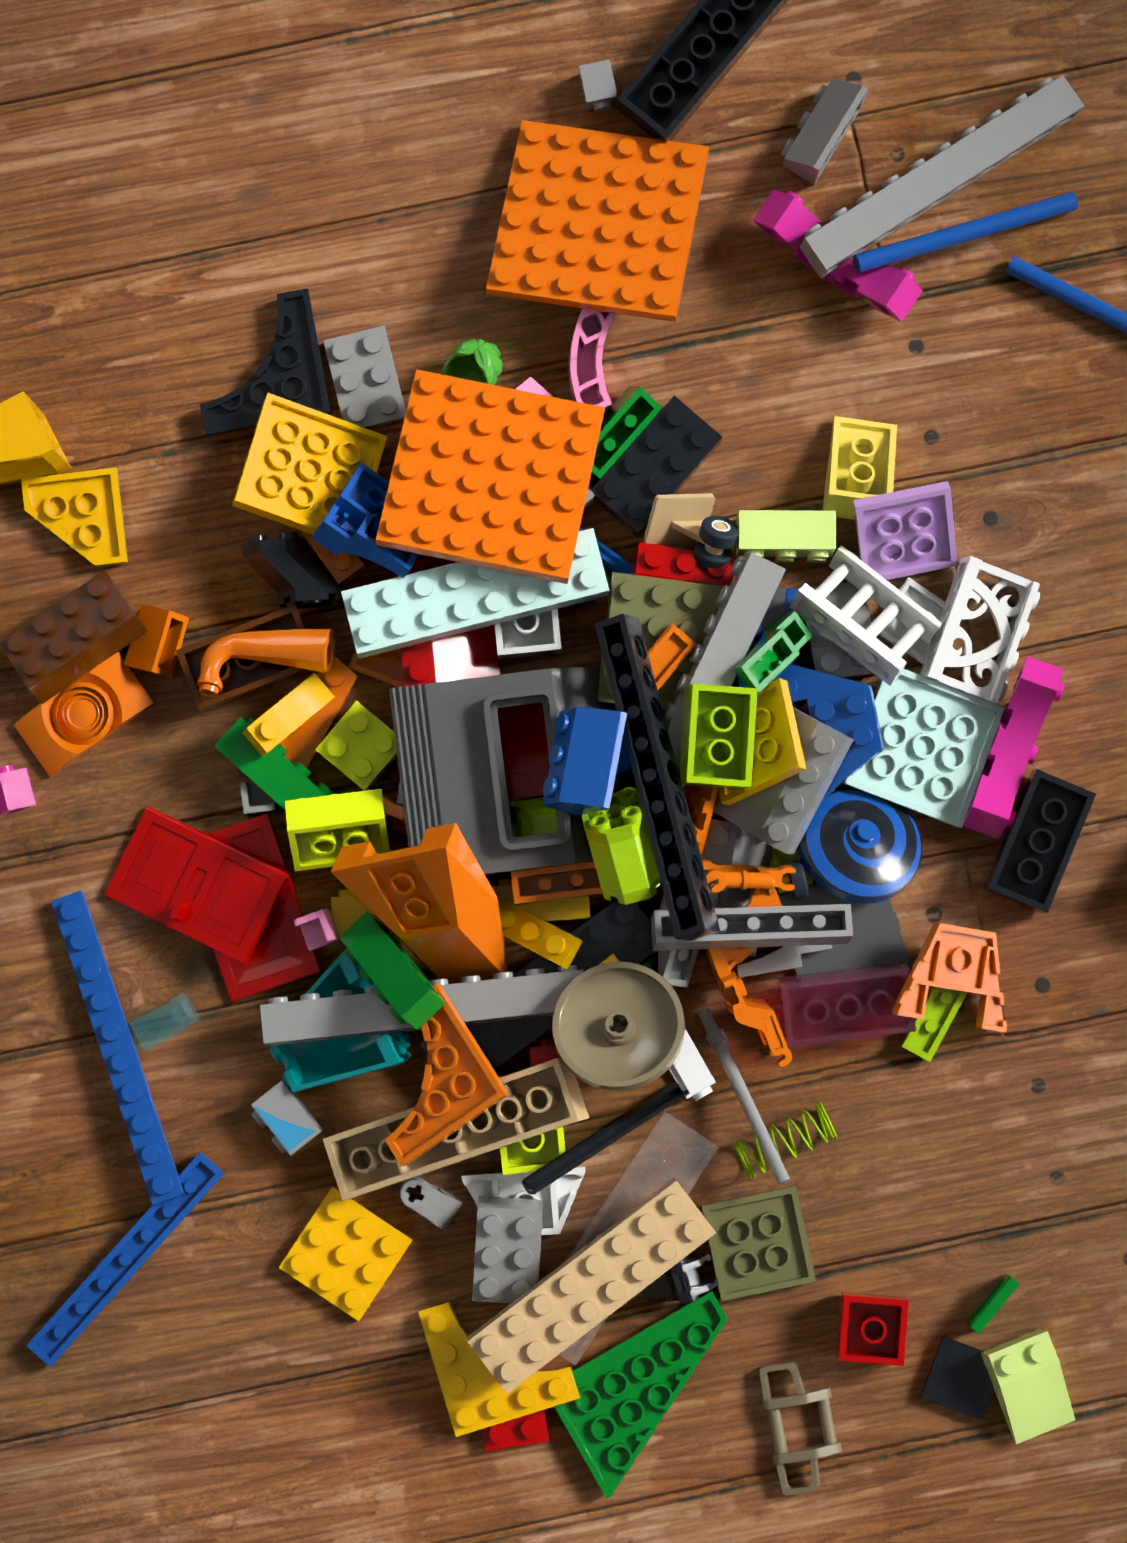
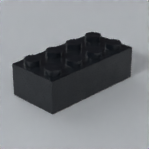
(656, 464)
(1039, 841)

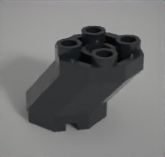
(291, 570)

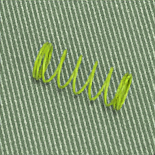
(826, 1125)

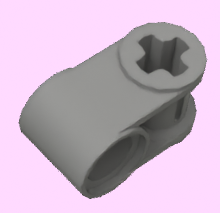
(434, 1204)

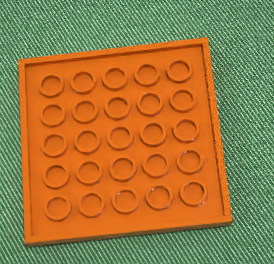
(598, 221)
(490, 476)

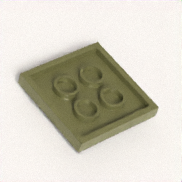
(759, 1243)

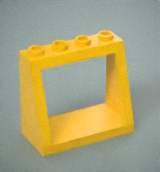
(27, 442)

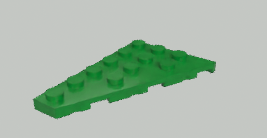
(635, 1385)

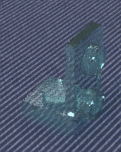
(165, 1022)

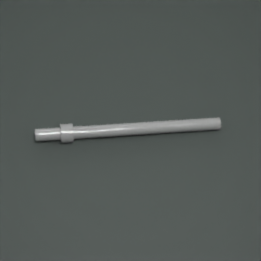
(717, 1040)

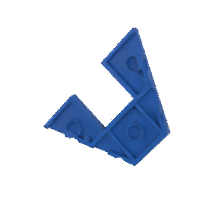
(844, 707)

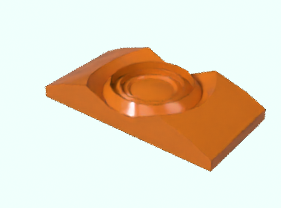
(83, 714)

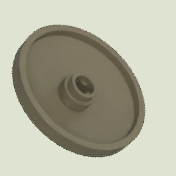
(618, 1026)

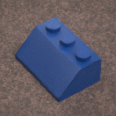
(584, 760)

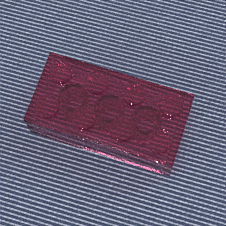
(842, 1004)

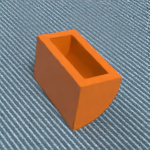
(156, 648)

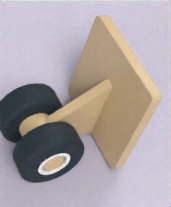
(687, 524)

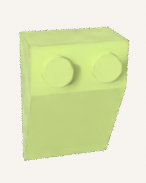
(1029, 1385)

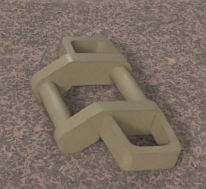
(782, 1454)

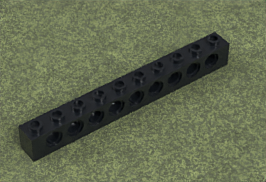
(657, 778)

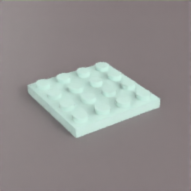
(932, 747)

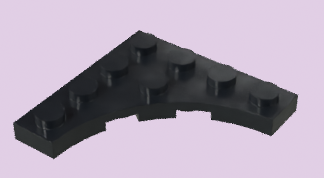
(288, 371)

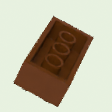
(72, 637)
(239, 675)

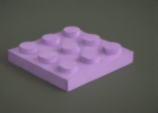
(907, 531)

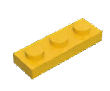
(538, 935)

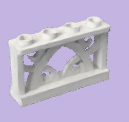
(967, 586)

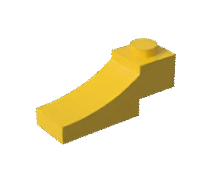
(288, 714)

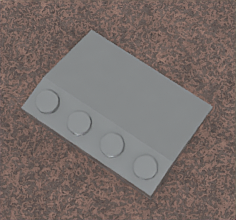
(786, 809)

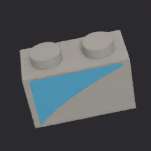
(286, 1118)

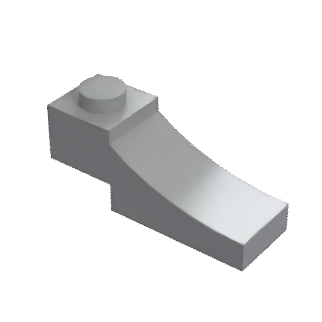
(781, 959)

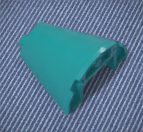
(343, 1058)

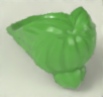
(474, 361)

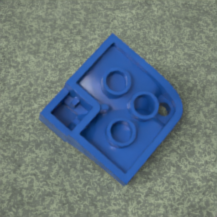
(355, 520)

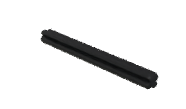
(602, 1138)

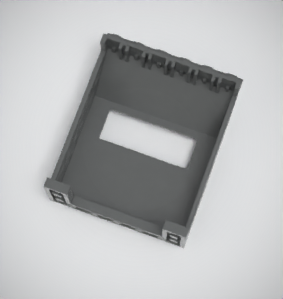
(456, 764)

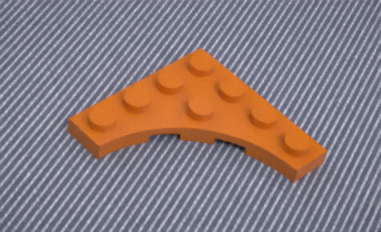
(454, 1087)

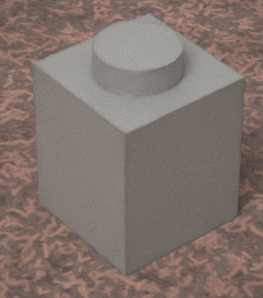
(598, 86)

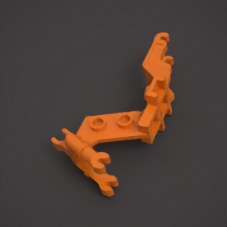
(748, 1011)

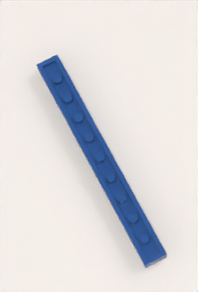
(117, 1047)

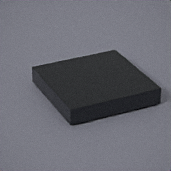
(959, 1378)

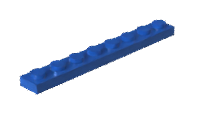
(123, 1262)

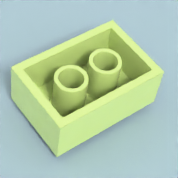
(787, 534)

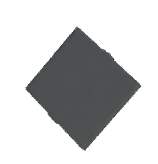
(874, 938)

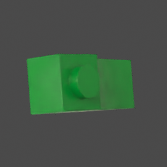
(773, 651)

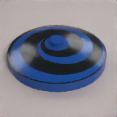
(861, 846)

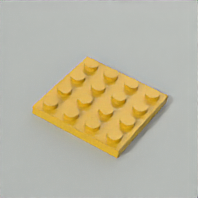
(302, 463)

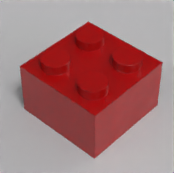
(872, 1328)

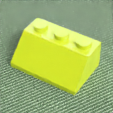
(326, 823)

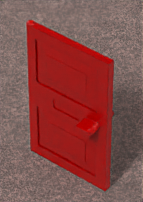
(197, 884)
(281, 949)

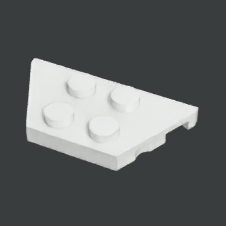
(556, 1197)

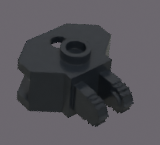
(682, 1281)

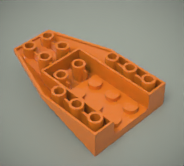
(431, 902)

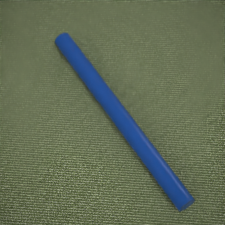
(964, 232)
(1067, 294)

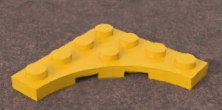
(471, 1390)

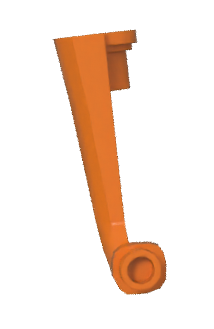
(295, 648)

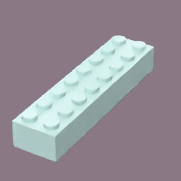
(463, 599)

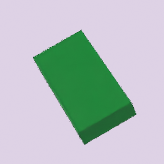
(992, 1303)

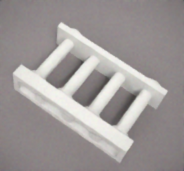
(848, 634)

